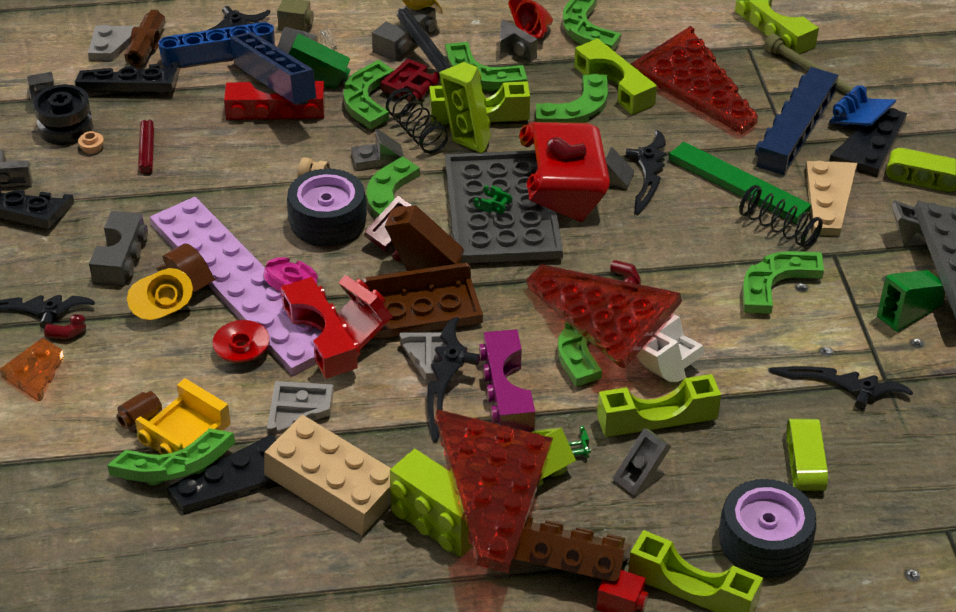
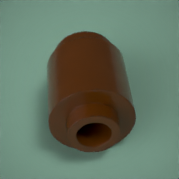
(142, 405)

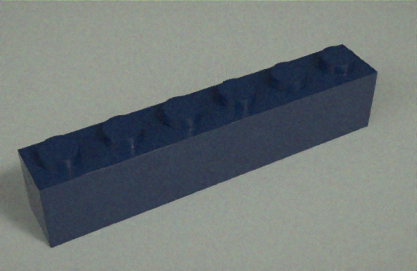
(273, 67)
(796, 120)

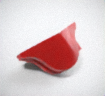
(530, 17)

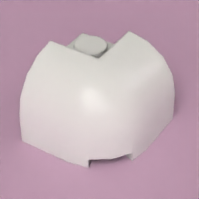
(670, 351)

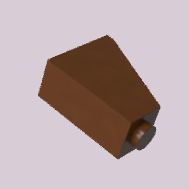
(421, 240)

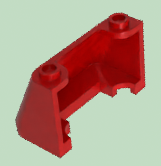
(572, 184)

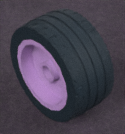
(326, 207)
(767, 527)

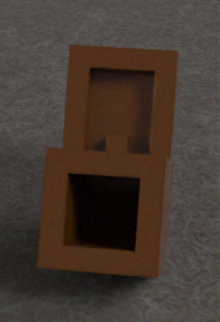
(190, 262)

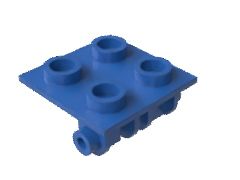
(859, 109)

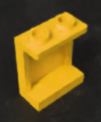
(183, 419)

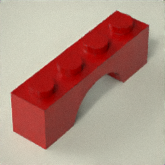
(248, 103)
(333, 348)

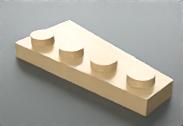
(829, 193)

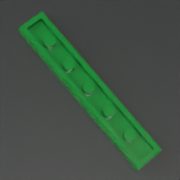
(735, 179)

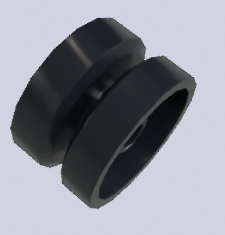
(62, 114)

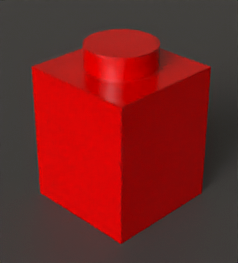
(622, 595)

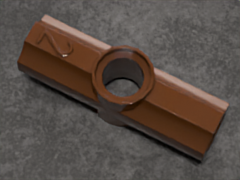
(145, 38)

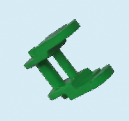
(492, 205)
(584, 443)

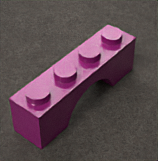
(502, 357)

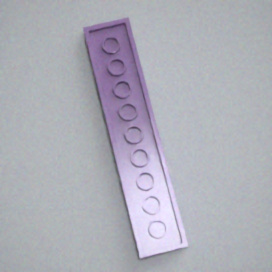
(238, 280)

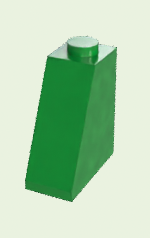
(326, 63)
(909, 298)

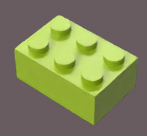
(426, 498)

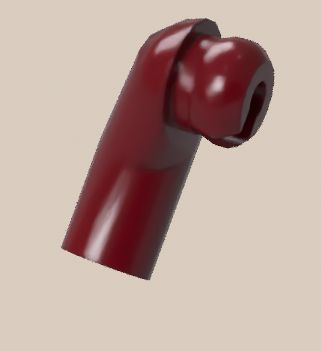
(564, 150)
(76, 327)

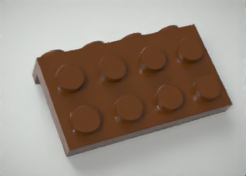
(427, 299)
(572, 550)

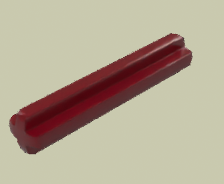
(146, 146)

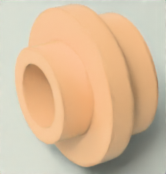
(91, 142)

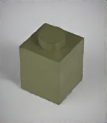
(295, 15)

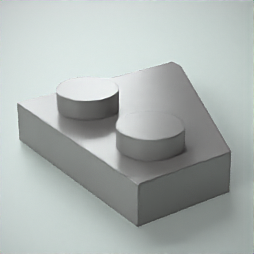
(109, 42)
(421, 351)
(297, 398)

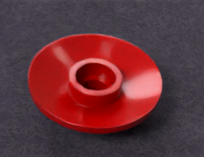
(241, 341)

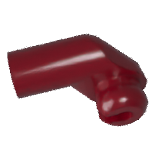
(627, 270)

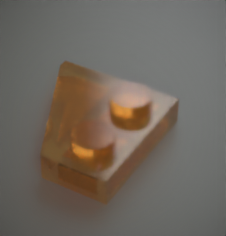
(34, 368)

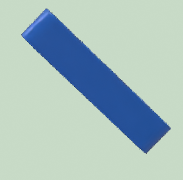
(208, 45)

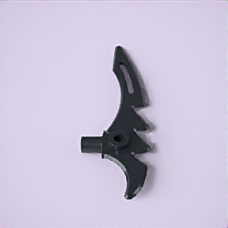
(235, 18)
(648, 158)
(46, 310)
(452, 358)
(863, 389)

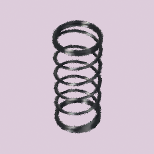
(407, 110)
(750, 209)

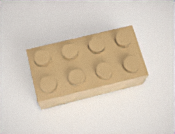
(330, 474)

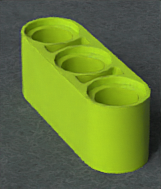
(922, 169)
(807, 454)

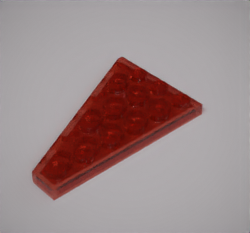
(691, 74)
(606, 311)
(495, 481)

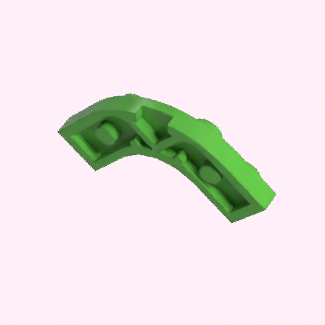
(583, 31)
(491, 76)
(357, 93)
(578, 111)
(387, 181)
(773, 268)
(576, 357)
(159, 468)

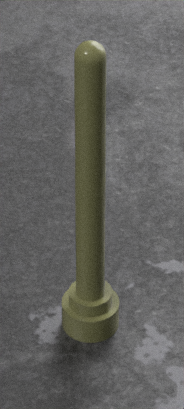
(775, 45)

